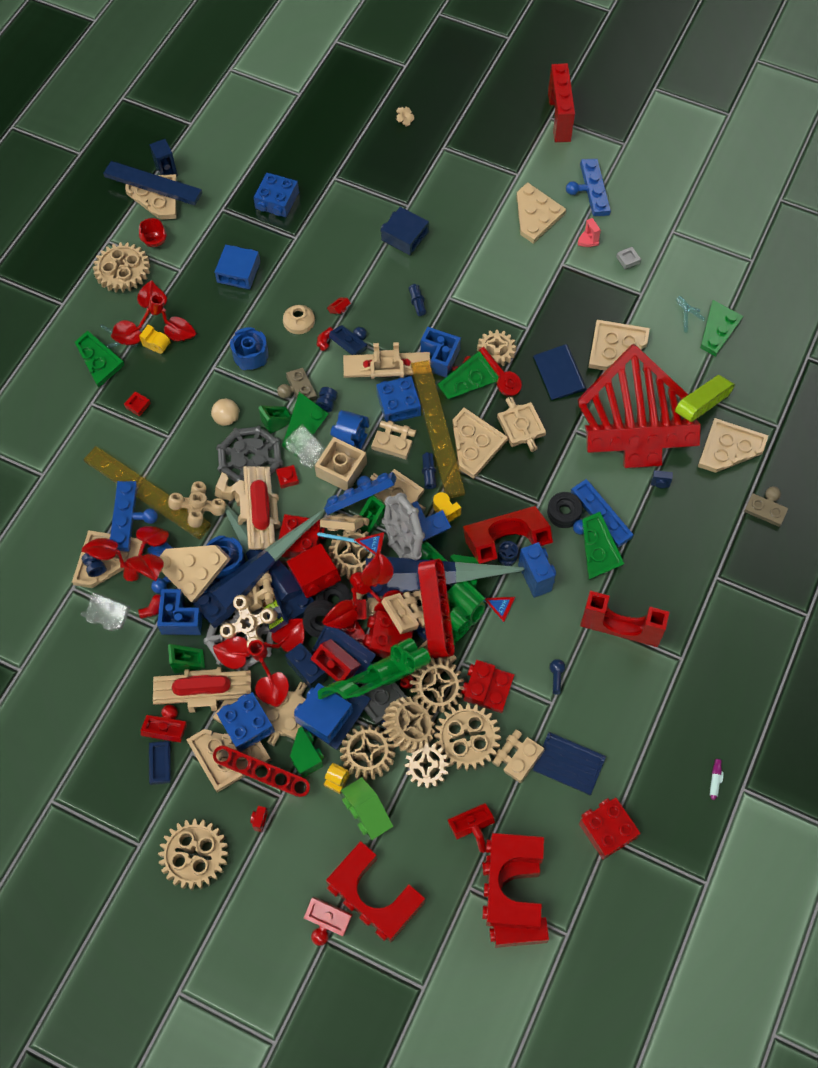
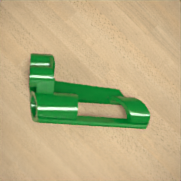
(464, 600)
(402, 662)

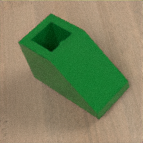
(304, 755)

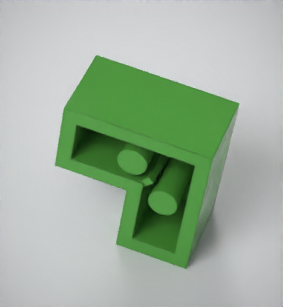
(367, 807)

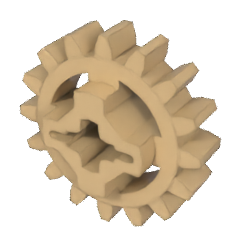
(499, 346)
(436, 765)

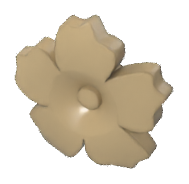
(405, 116)

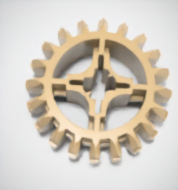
(342, 561)
(454, 681)
(398, 718)
(360, 754)

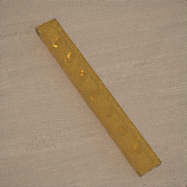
(437, 429)
(145, 491)

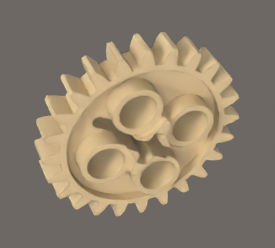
(121, 267)
(463, 718)
(186, 873)

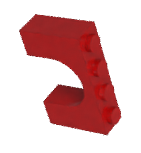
(561, 96)
(525, 522)
(643, 629)
(500, 909)
(387, 920)
(513, 936)

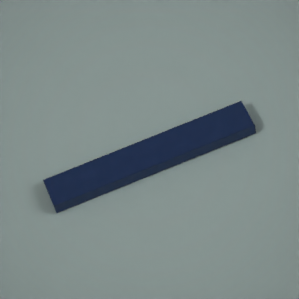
(153, 183)

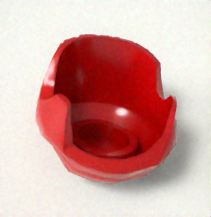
(152, 232)

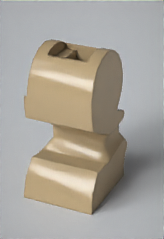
(224, 492)

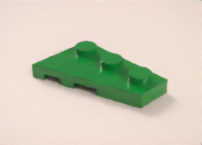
(719, 327)
(98, 358)
(467, 377)
(304, 413)
(599, 547)

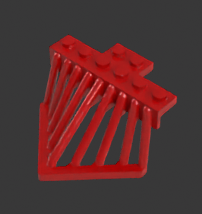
(640, 439)

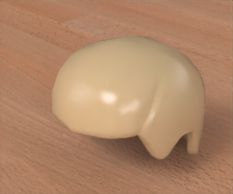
(225, 412)

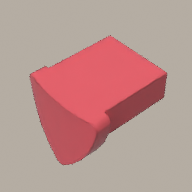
(591, 235)

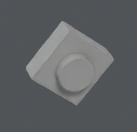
(628, 258)

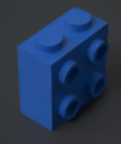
(276, 194)
(237, 266)
(398, 399)
(537, 570)
(323, 716)
(245, 722)

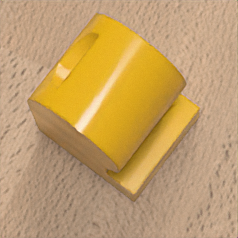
(154, 340)
(442, 502)
(336, 778)

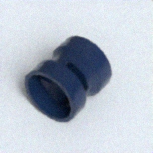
(326, 398)
(509, 549)
(95, 566)

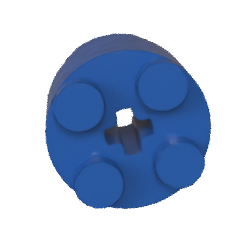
(249, 348)
(351, 428)
(233, 550)

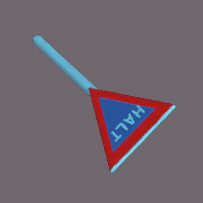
(371, 543)
(499, 605)

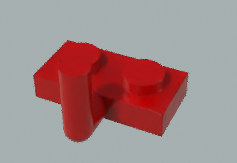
(472, 822)

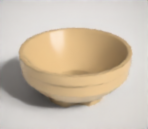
(301, 324)

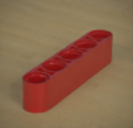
(436, 609)
(253, 763)

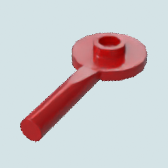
(508, 382)

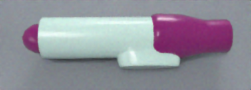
(717, 778)

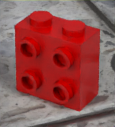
(306, 541)
(314, 570)
(383, 634)
(608, 827)

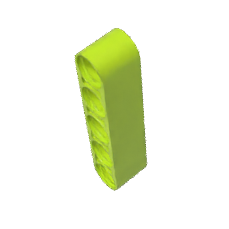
(704, 398)

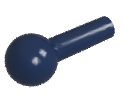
(557, 667)

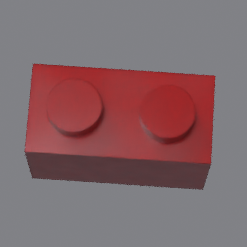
(335, 661)

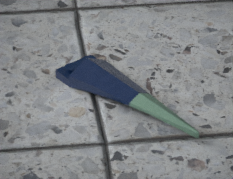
(407, 578)
(283, 581)
(218, 601)

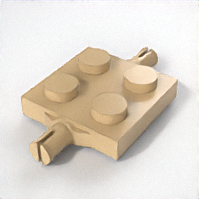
(521, 424)
(401, 485)
(283, 717)

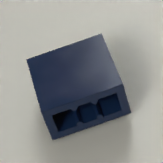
(404, 230)

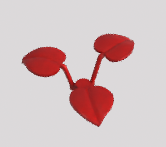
(154, 300)
(148, 565)
(376, 572)
(234, 651)

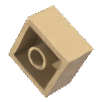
(340, 464)

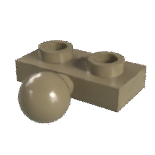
(298, 383)
(766, 508)

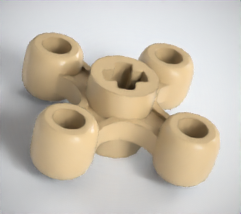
(197, 504)
(245, 614)

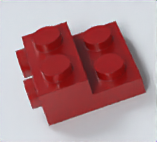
(487, 686)

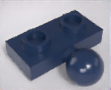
(350, 341)

